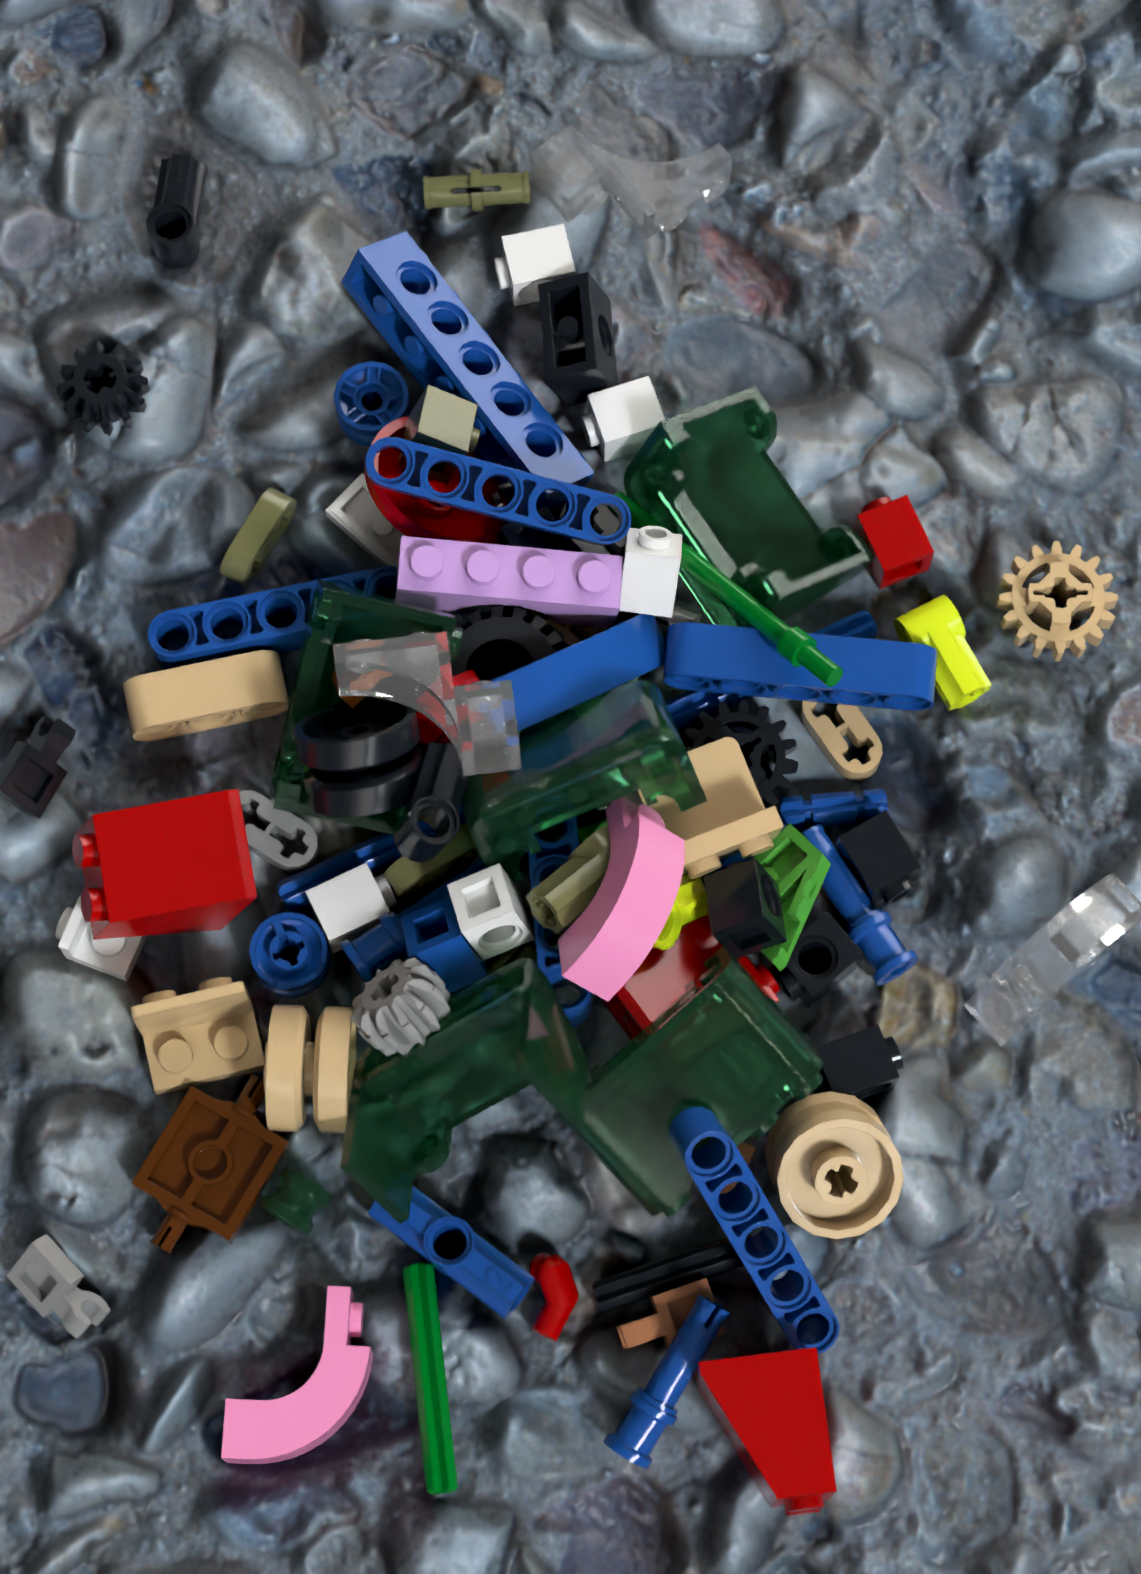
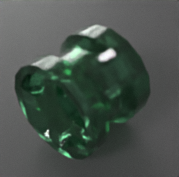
(296, 1201)

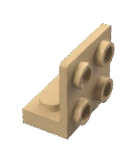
(199, 1035)

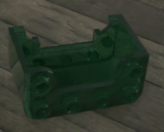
(710, 1049)

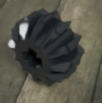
(110, 403)

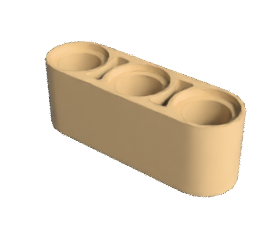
(206, 695)

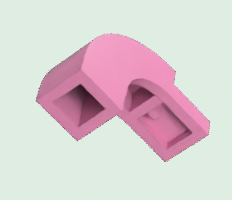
(630, 905)
(309, 1416)

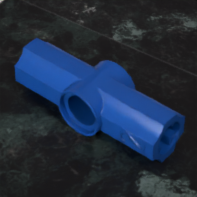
(481, 1267)

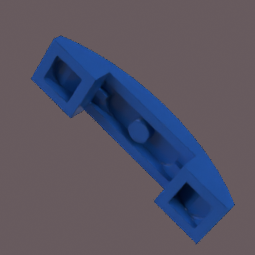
(586, 669)

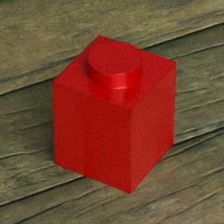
(895, 540)

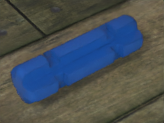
(832, 808)

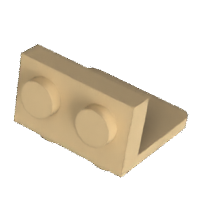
(729, 820)

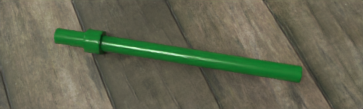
(791, 643)

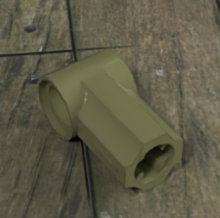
(571, 888)

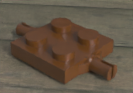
(210, 1164)

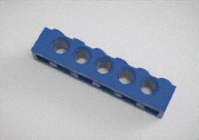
(453, 353)

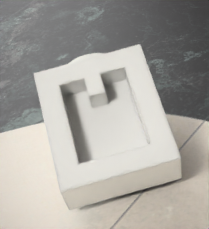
(109, 956)

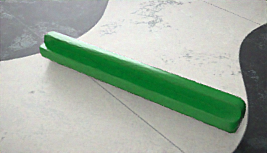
(430, 1379)

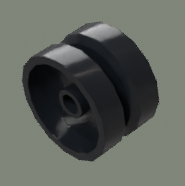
(359, 757)

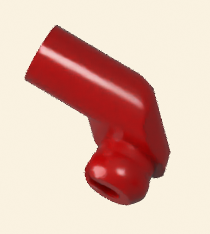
(559, 1291)

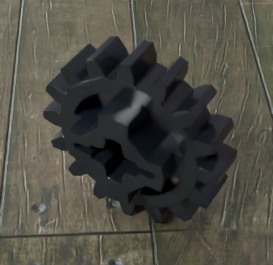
(759, 742)

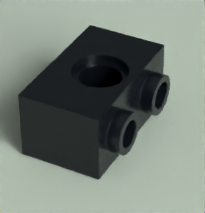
(577, 337)

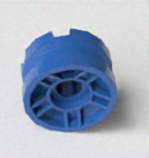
(362, 386)
(277, 974)

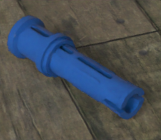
(866, 924)
(386, 940)
(654, 1405)

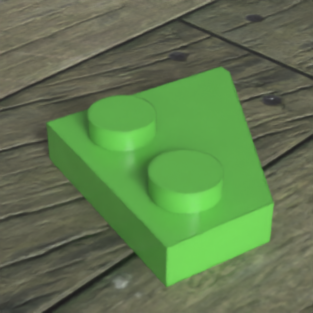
(800, 874)

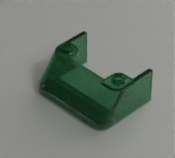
(488, 1047)

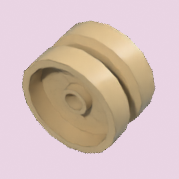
(306, 1068)
(834, 1165)

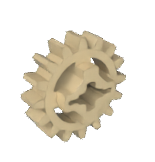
(1059, 580)

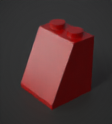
(165, 867)
(666, 972)
(776, 1423)

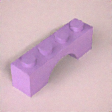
(559, 583)

